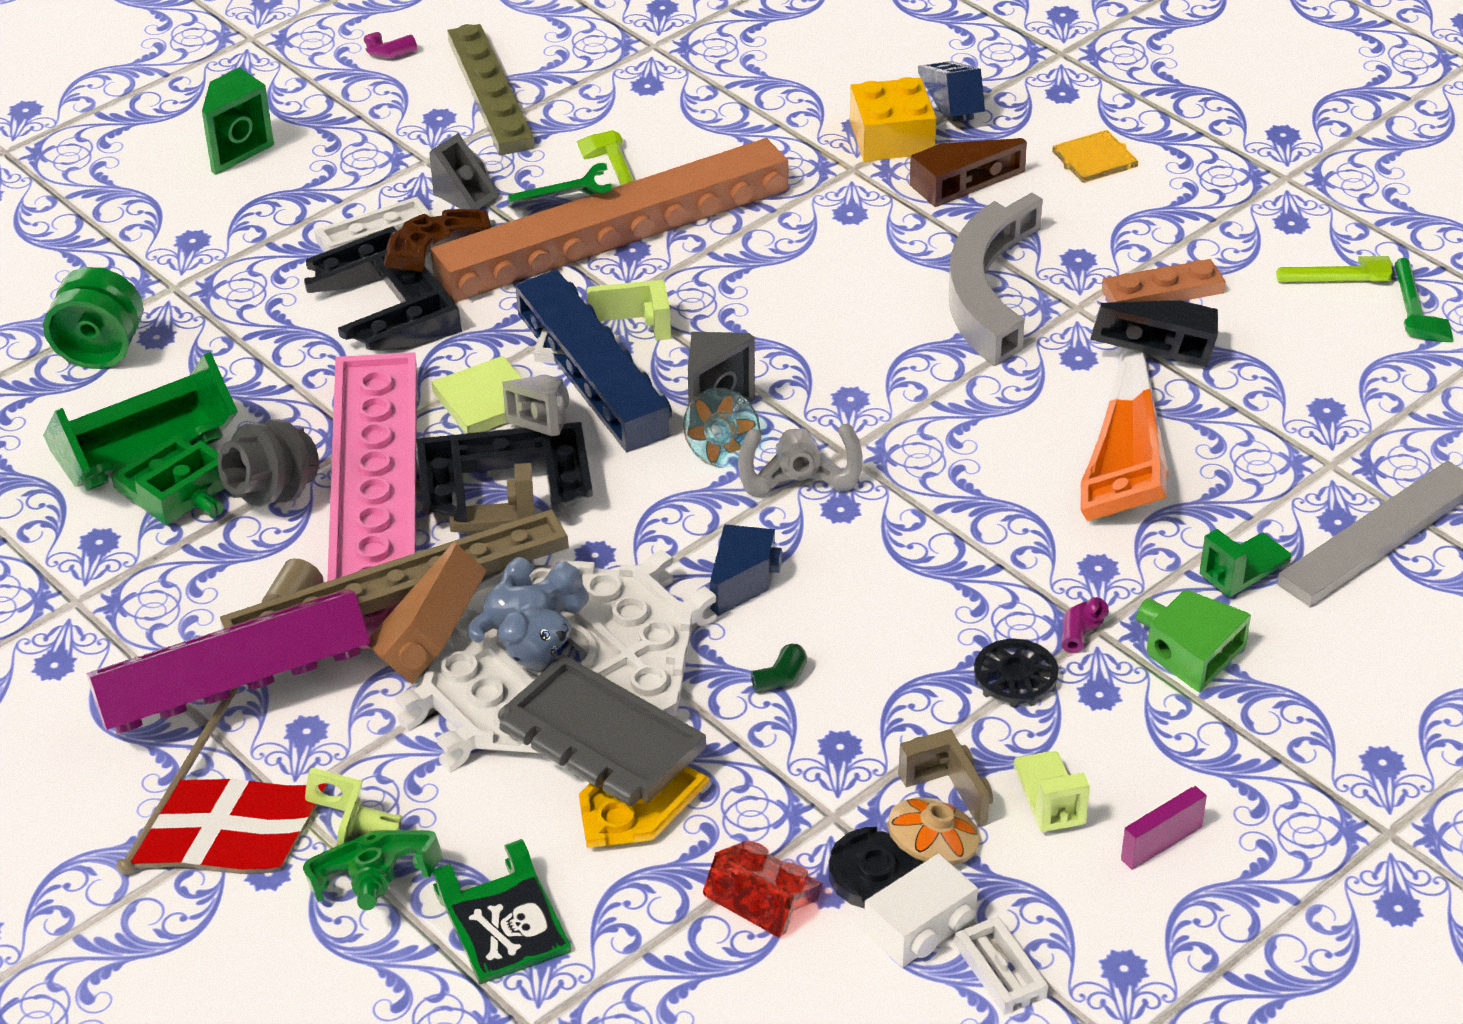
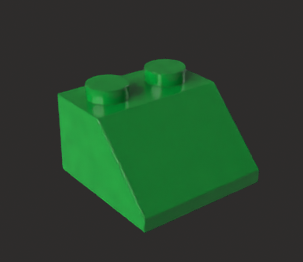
(236, 119)

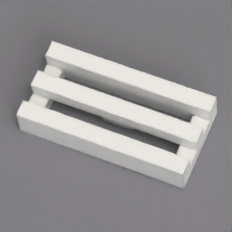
(1017, 994)

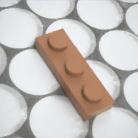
(1172, 282)

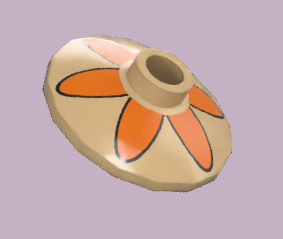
(933, 827)

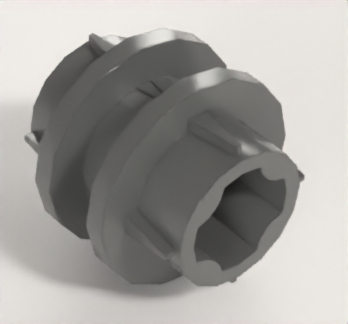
(268, 462)

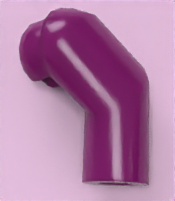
(389, 49)
(1081, 620)

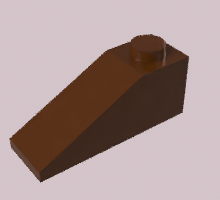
(965, 167)

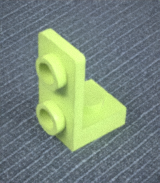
(633, 300)
(1053, 795)

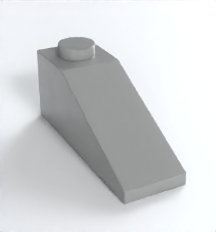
(536, 403)

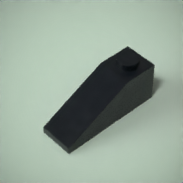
(1159, 328)

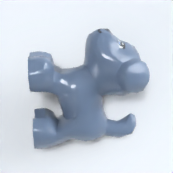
(529, 614)

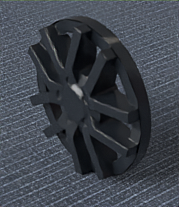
(1015, 671)

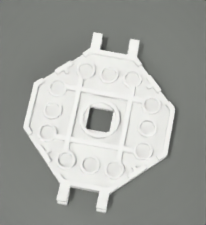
(626, 633)

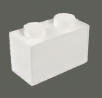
(920, 910)

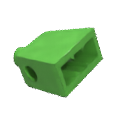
(1194, 636)

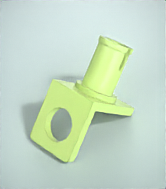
(356, 817)

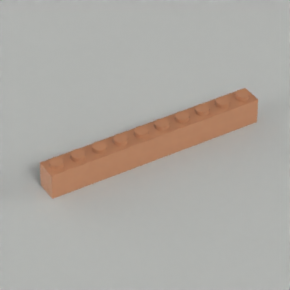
(609, 219)

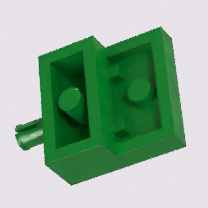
(173, 480)

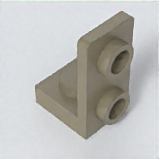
(488, 516)

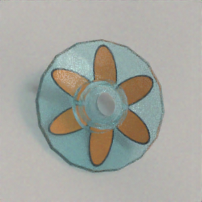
(727, 411)

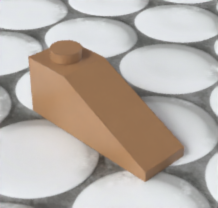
(428, 614)

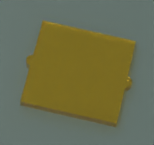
(1095, 156)

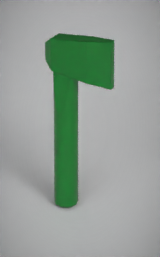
(1416, 323)

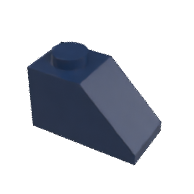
(743, 565)

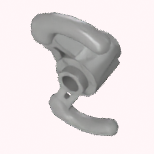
(799, 459)

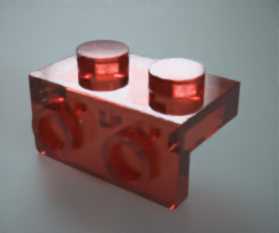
(759, 886)

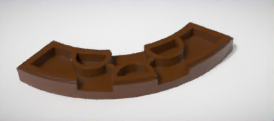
(413, 242)

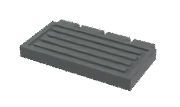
(601, 731)

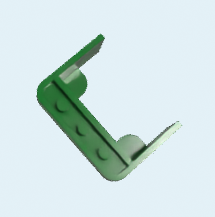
(121, 433)

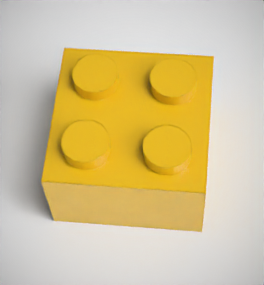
(891, 118)

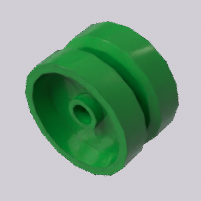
(93, 317)

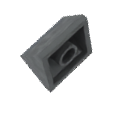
(721, 362)

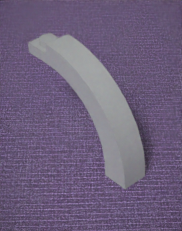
(975, 308)

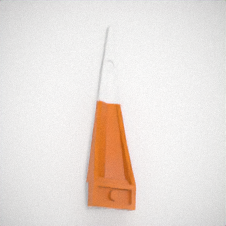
(1129, 456)

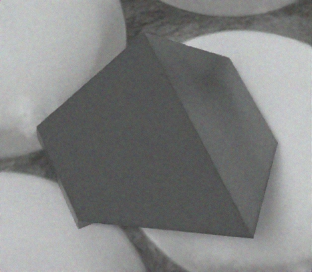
(460, 175)

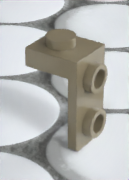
(940, 756)

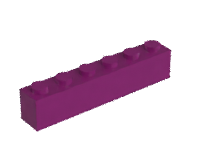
(228, 659)

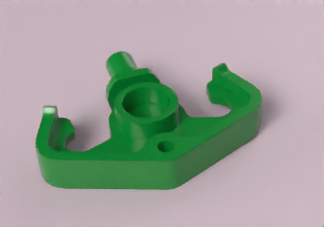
(372, 861)

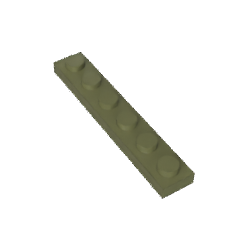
(490, 89)

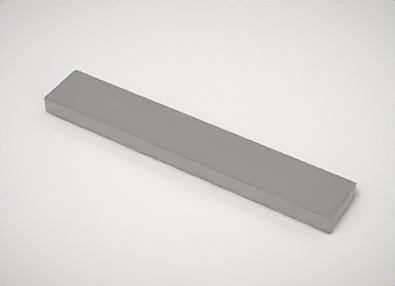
(1374, 535)

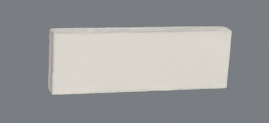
(369, 223)

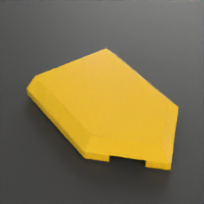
(613, 822)

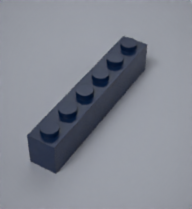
(594, 361)

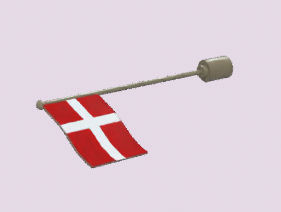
(227, 821)

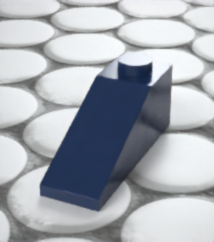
(954, 88)

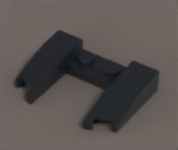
(424, 309)
(447, 457)

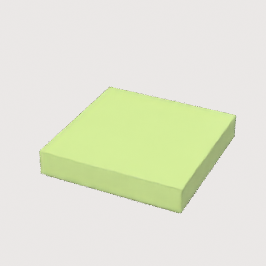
(476, 394)

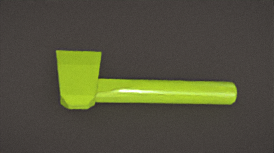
(609, 143)
(1372, 268)

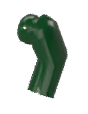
(784, 672)

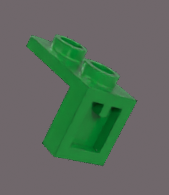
(1237, 565)

